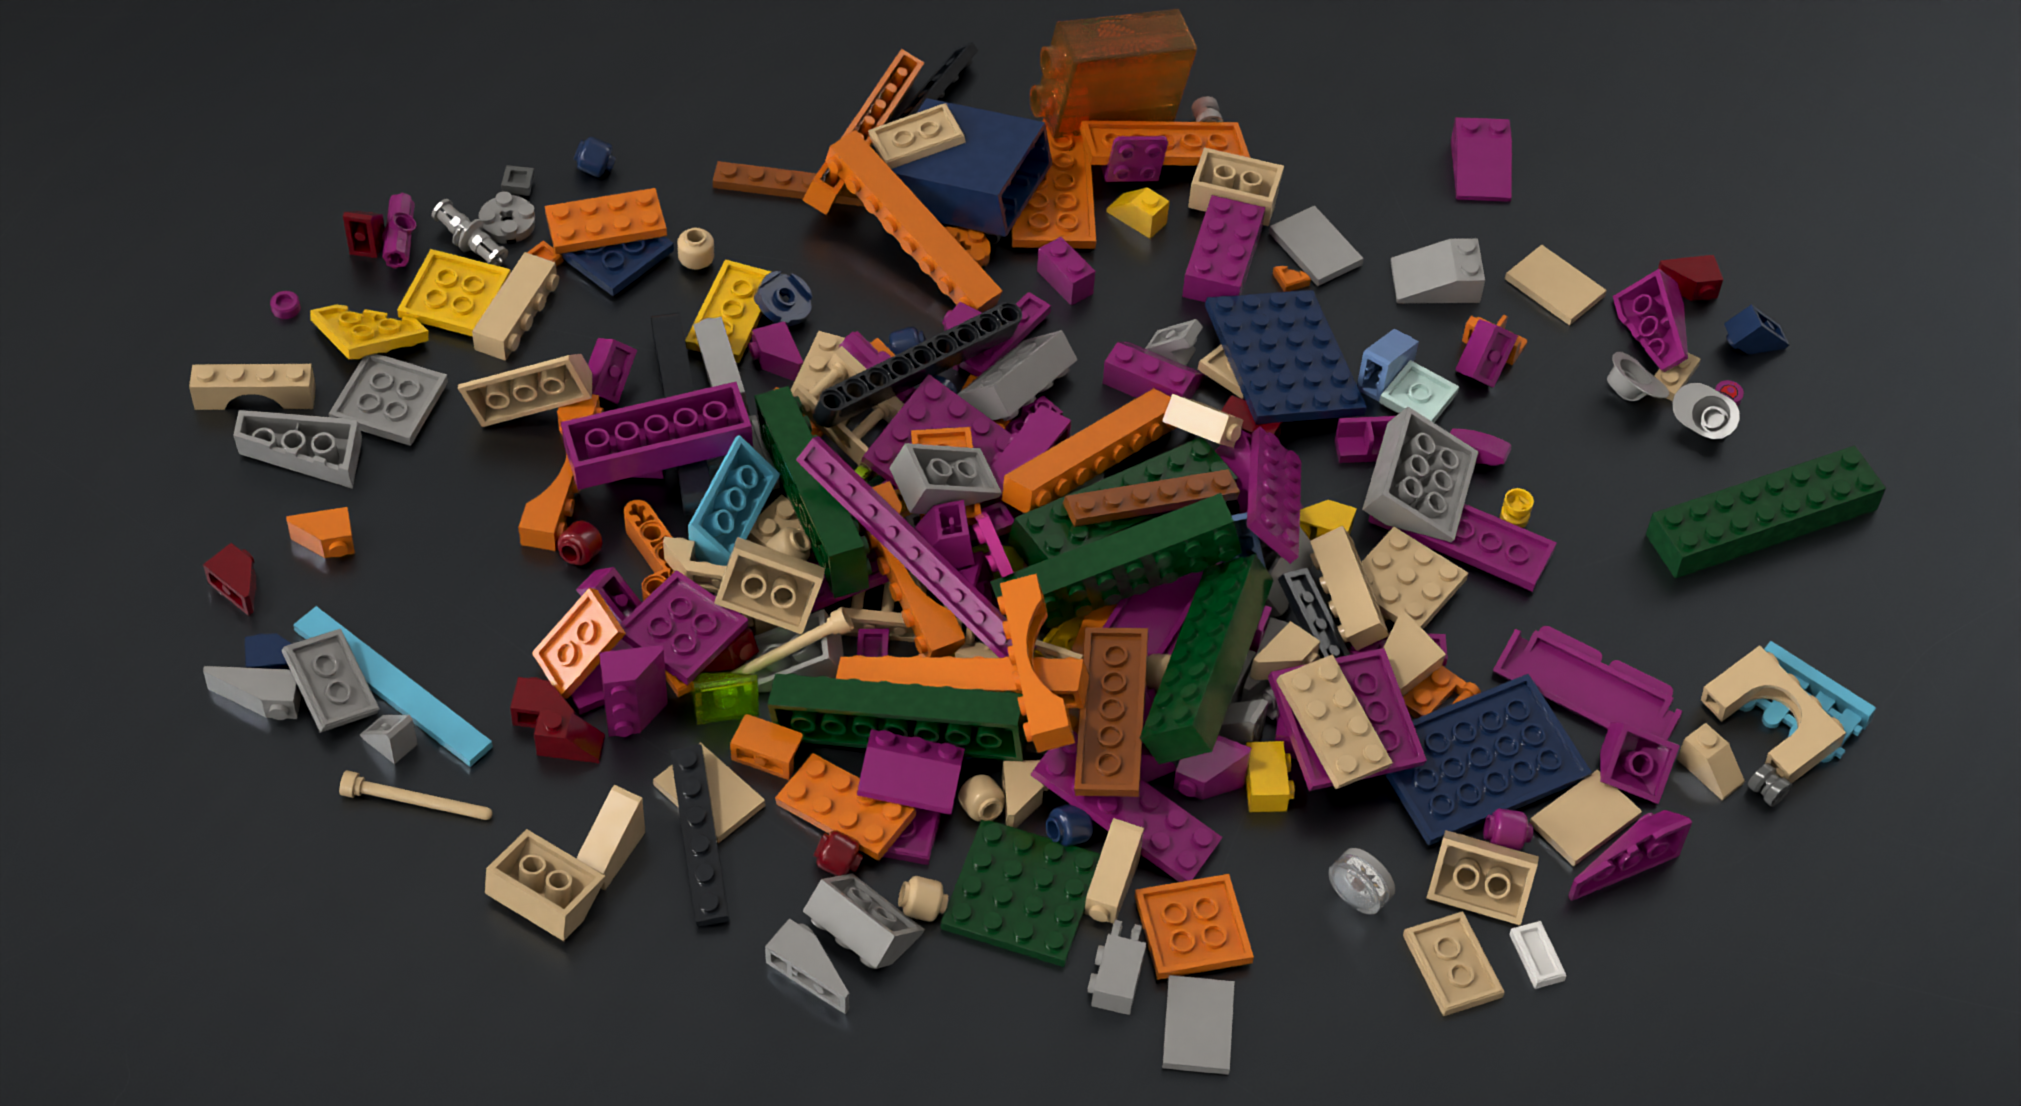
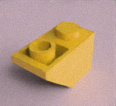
(1325, 517)

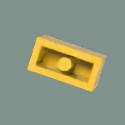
(1268, 777)

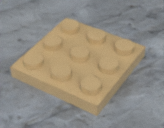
(1410, 578)

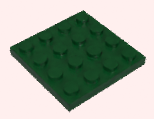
(1021, 892)

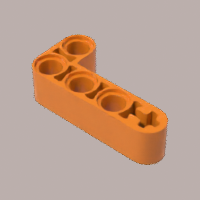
(648, 535)

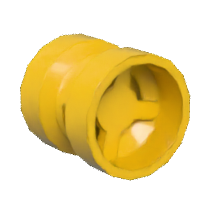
(1517, 507)

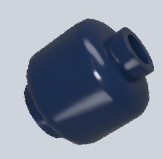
(594, 156)
(905, 339)
(1069, 825)

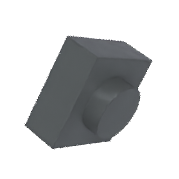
(518, 180)

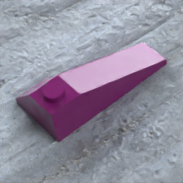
(1655, 317)
(1645, 845)

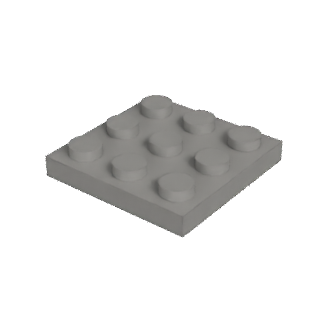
(390, 397)

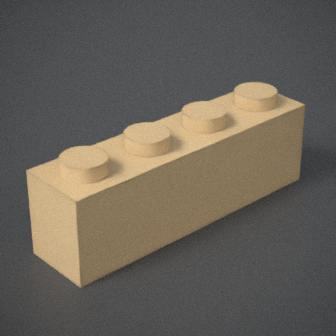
(515, 306)
(1349, 589)

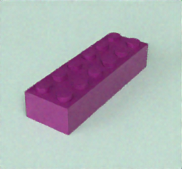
(655, 435)

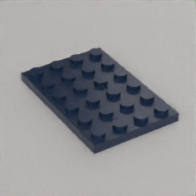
(1285, 357)
(1487, 756)

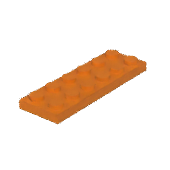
(1184, 139)

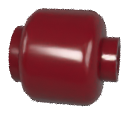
(579, 543)
(838, 853)

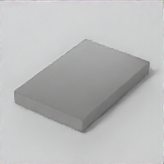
(1316, 245)
(330, 680)
(1198, 1025)

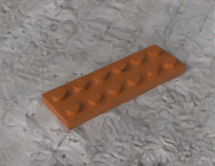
(1113, 713)

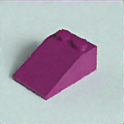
(1482, 159)

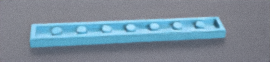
(404, 693)

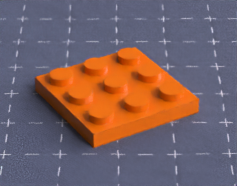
(1193, 926)

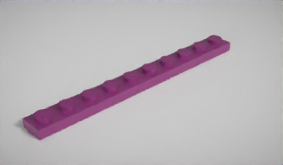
(906, 544)

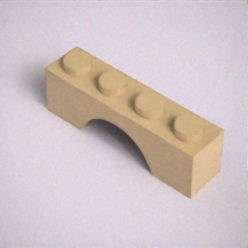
(287, 384)

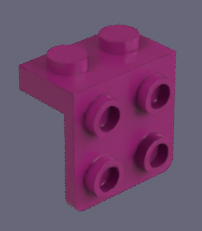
(1135, 159)

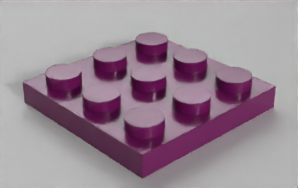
(685, 623)

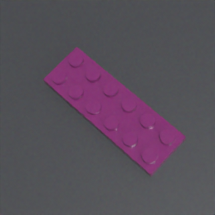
(1274, 494)
(1492, 547)
(1170, 836)

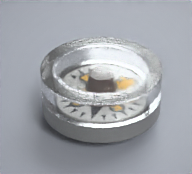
(1361, 881)

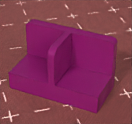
(1486, 352)
(610, 368)
(1360, 438)

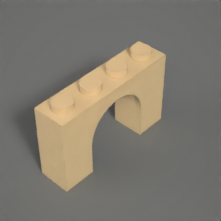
(1762, 677)

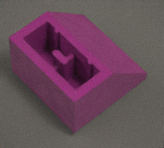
(948, 532)

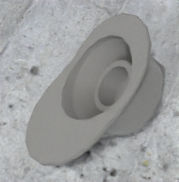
(1632, 380)
(1706, 411)

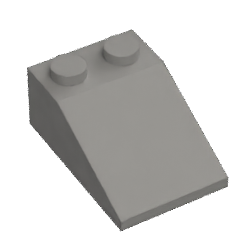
(1440, 273)
(942, 475)
(813, 660)

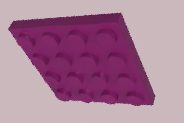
(933, 408)
(1383, 703)

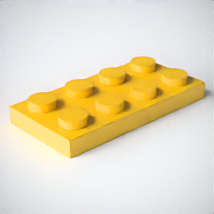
(733, 301)

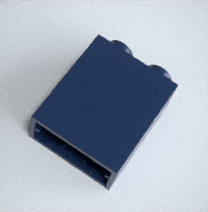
(988, 177)

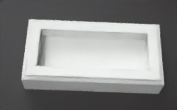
(1537, 954)

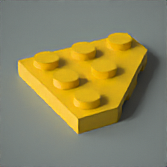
(367, 332)

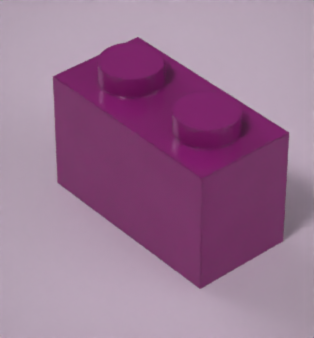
(1066, 271)

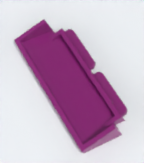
(1159, 610)
(1578, 681)

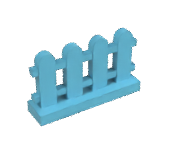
(1835, 699)

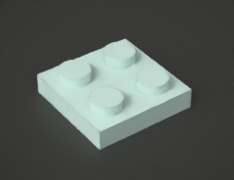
(1420, 391)

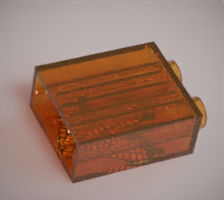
(1113, 70)

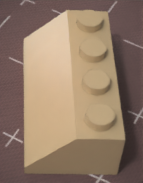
(528, 389)

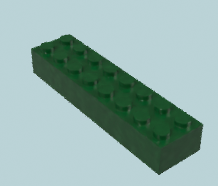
(1765, 511)
(823, 519)
(1050, 532)
(1133, 560)
(1207, 660)
(974, 719)

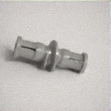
(469, 234)

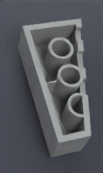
(302, 443)

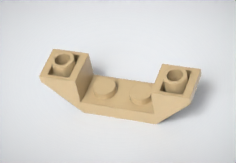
(681, 557)

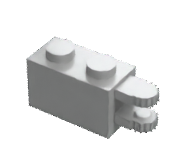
(1118, 971)

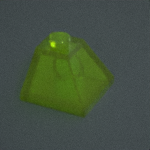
(724, 696)

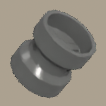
(1770, 784)

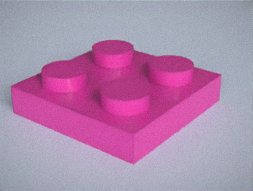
(996, 556)

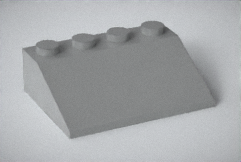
(1420, 477)

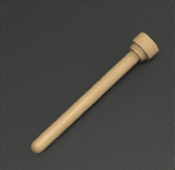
(837, 623)
(353, 785)

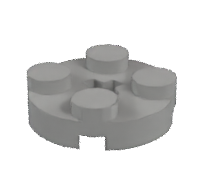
(507, 206)

